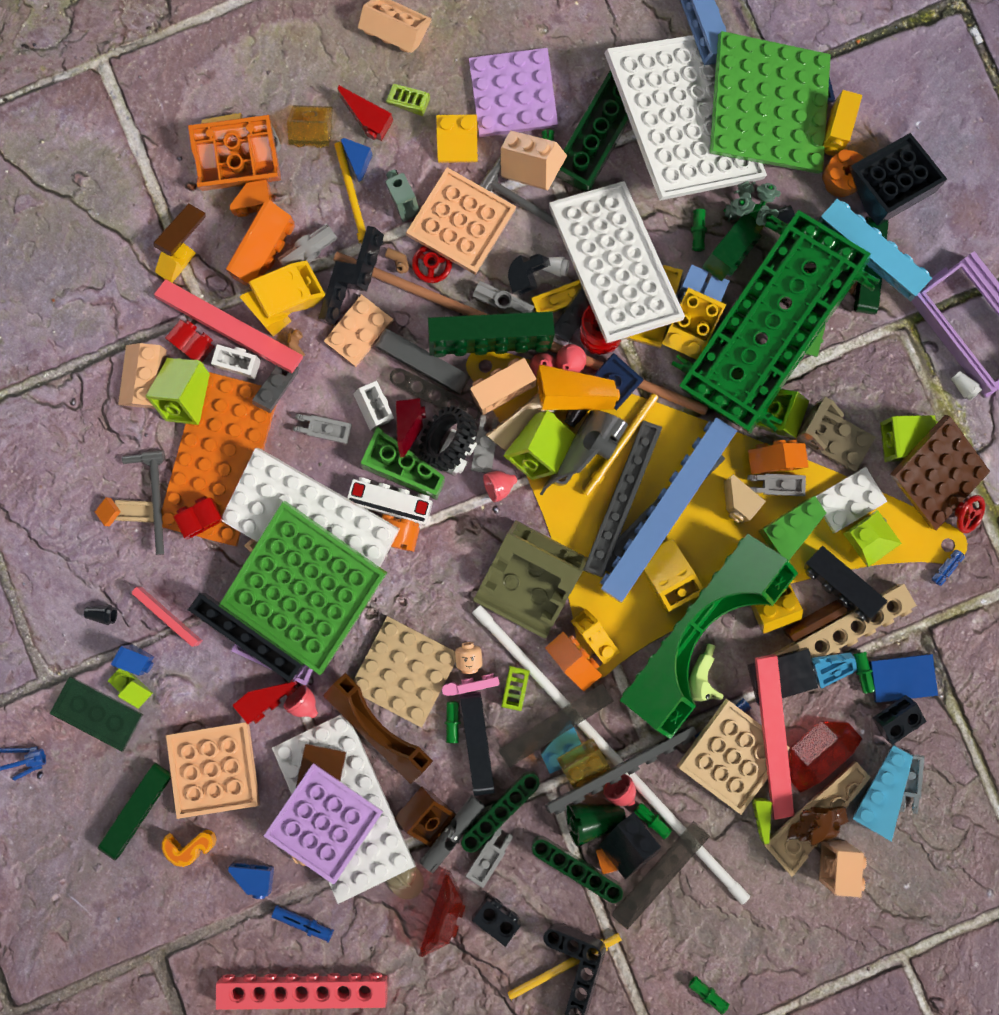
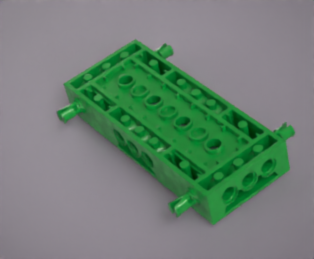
(788, 330)

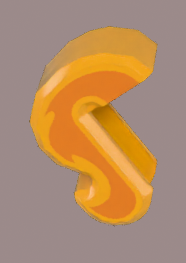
(185, 856)

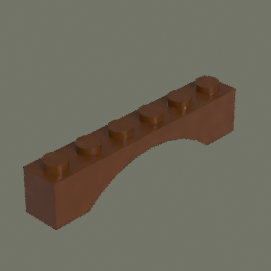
(350, 703)

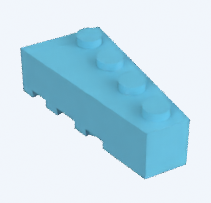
(885, 794)

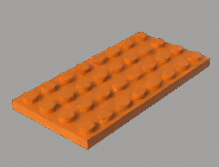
(217, 452)

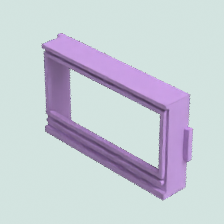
(989, 288)

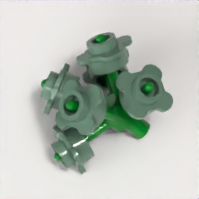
(745, 204)

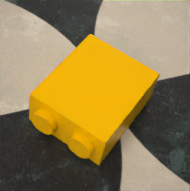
(841, 122)

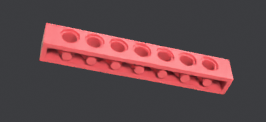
(228, 998)

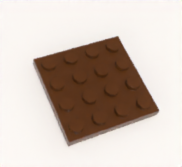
(940, 472)

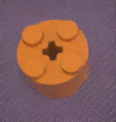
(833, 175)
(407, 535)

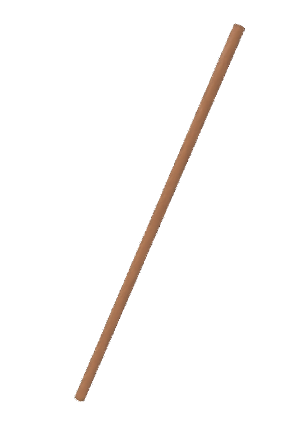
(468, 311)

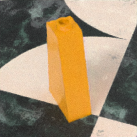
(574, 391)

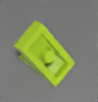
(130, 688)

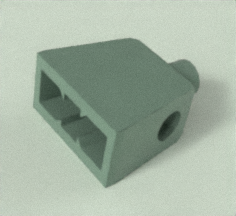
(402, 195)

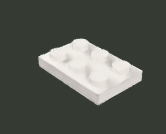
(850, 499)

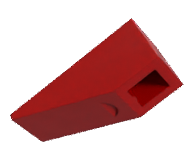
(258, 701)

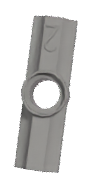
(308, 246)
(491, 296)

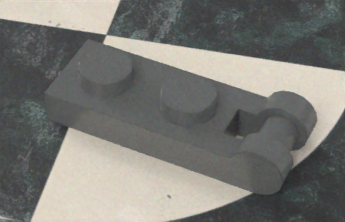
(273, 389)

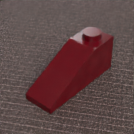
(409, 423)

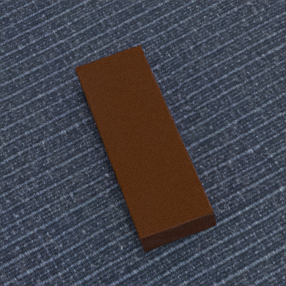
(179, 229)
(815, 620)

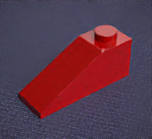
(371, 118)

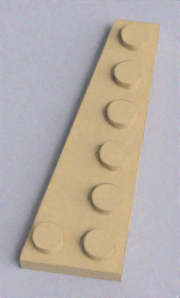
(837, 793)

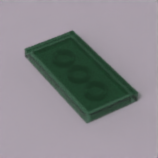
(96, 713)

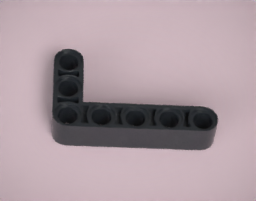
(586, 958)

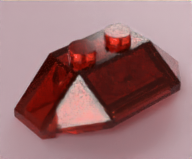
(821, 752)
(444, 916)

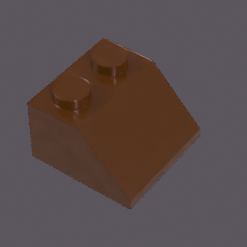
(425, 816)

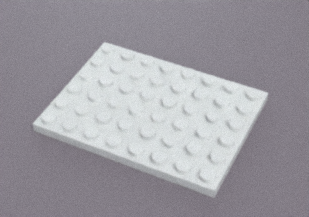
(670, 111)

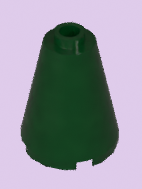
(592, 820)

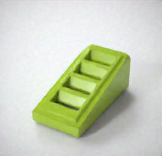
(417, 94)
(513, 705)
(762, 813)

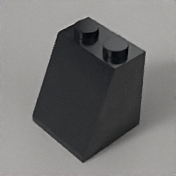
(630, 846)

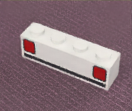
(390, 502)

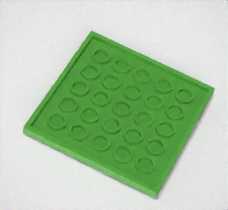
(770, 103)
(303, 587)

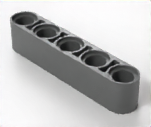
(422, 362)

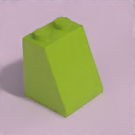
(180, 390)
(903, 433)
(541, 446)

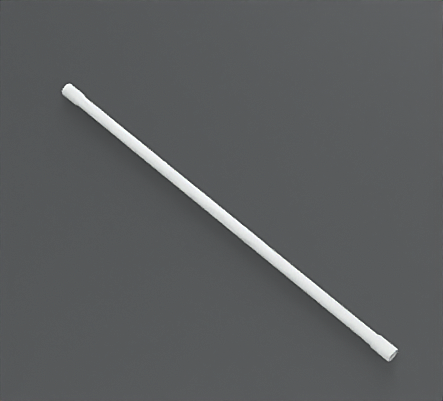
(488, 622)

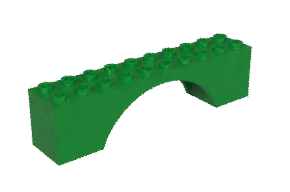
(747, 578)

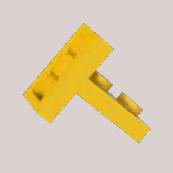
(595, 636)

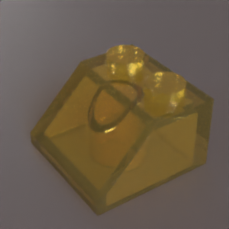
(310, 126)
(583, 763)

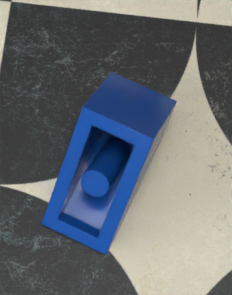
(133, 660)
(253, 879)

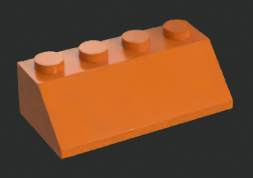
(261, 243)

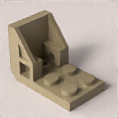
(834, 436)

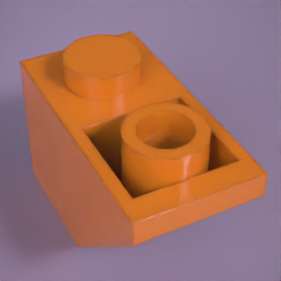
(251, 198)

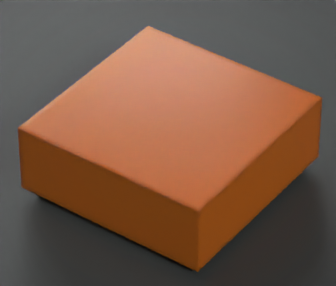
(107, 511)

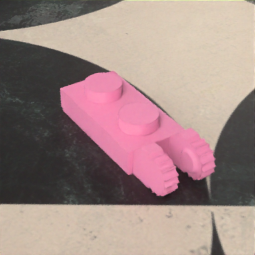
(470, 685)

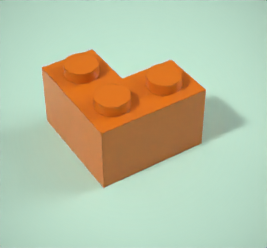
(778, 457)
(574, 661)

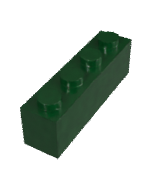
(732, 248)

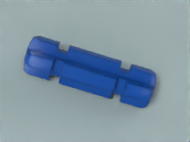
(948, 567)

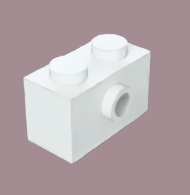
(236, 361)
(373, 405)

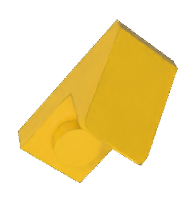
(171, 266)

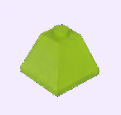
(872, 538)

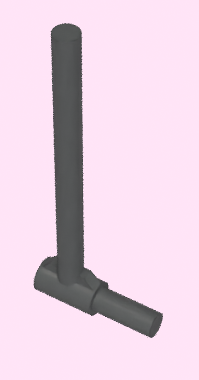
(490, 182)
(152, 459)

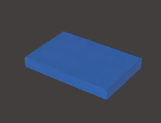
(904, 676)

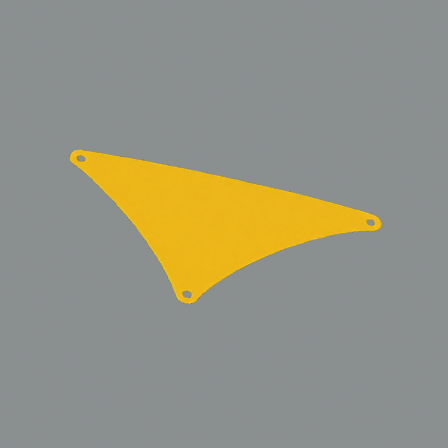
(703, 529)

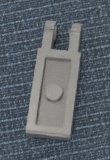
(324, 428)
(484, 449)
(780, 484)
(914, 783)
(488, 859)

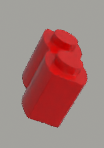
(189, 341)
(198, 517)

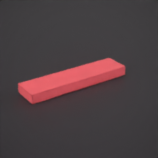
(166, 616)

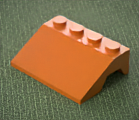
(234, 152)

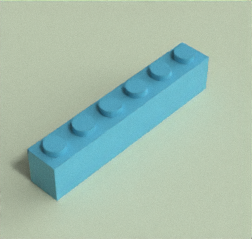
(885, 257)

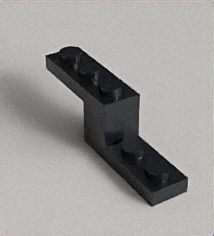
(351, 276)

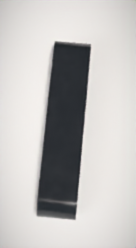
(477, 743)

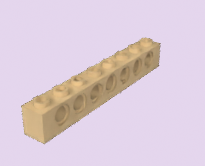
(897, 595)

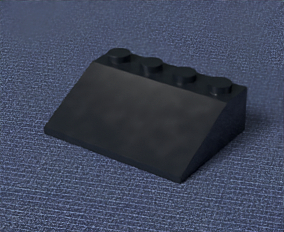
(896, 178)

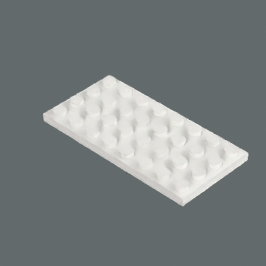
(616, 262)
(271, 481)
(384, 848)

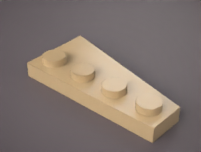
(510, 428)

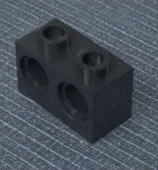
(899, 719)
(492, 924)

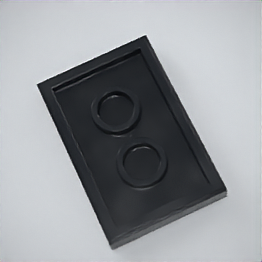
(795, 673)

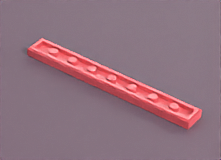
(228, 326)
(774, 736)

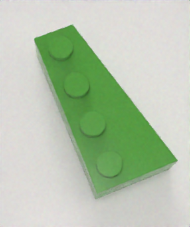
(409, 471)

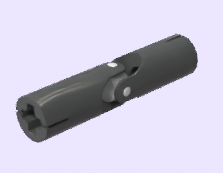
(455, 830)

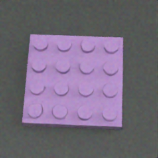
(513, 92)
(323, 823)

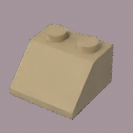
(741, 500)

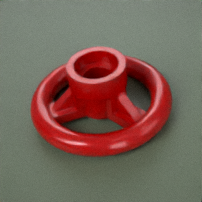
(426, 258)
(966, 513)

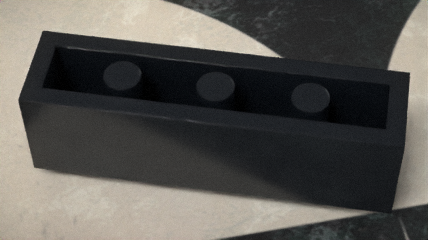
(845, 584)

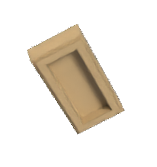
(135, 511)

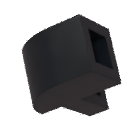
(521, 272)

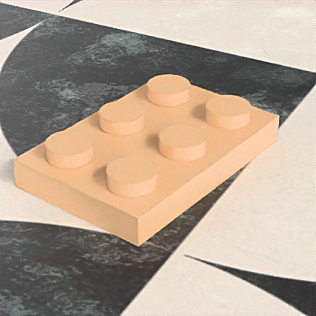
(358, 330)

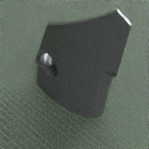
(595, 436)

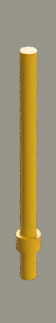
(351, 191)
(598, 476)
(558, 969)

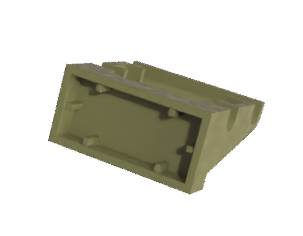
(530, 579)

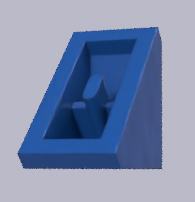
(358, 156)

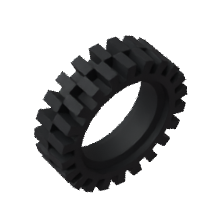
(460, 443)

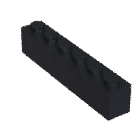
(246, 637)

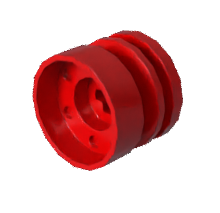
(592, 337)

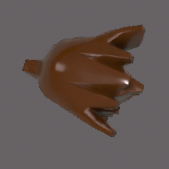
(818, 824)

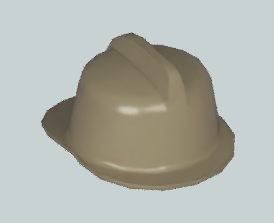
(407, 884)

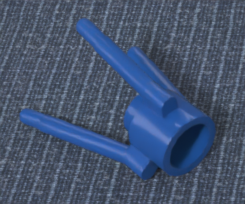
(34, 758)

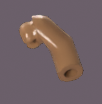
(400, 260)
(293, 341)

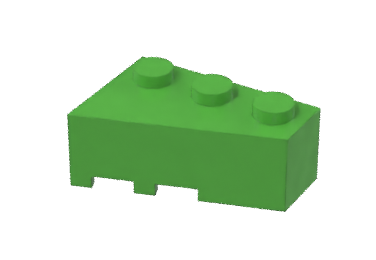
(792, 528)

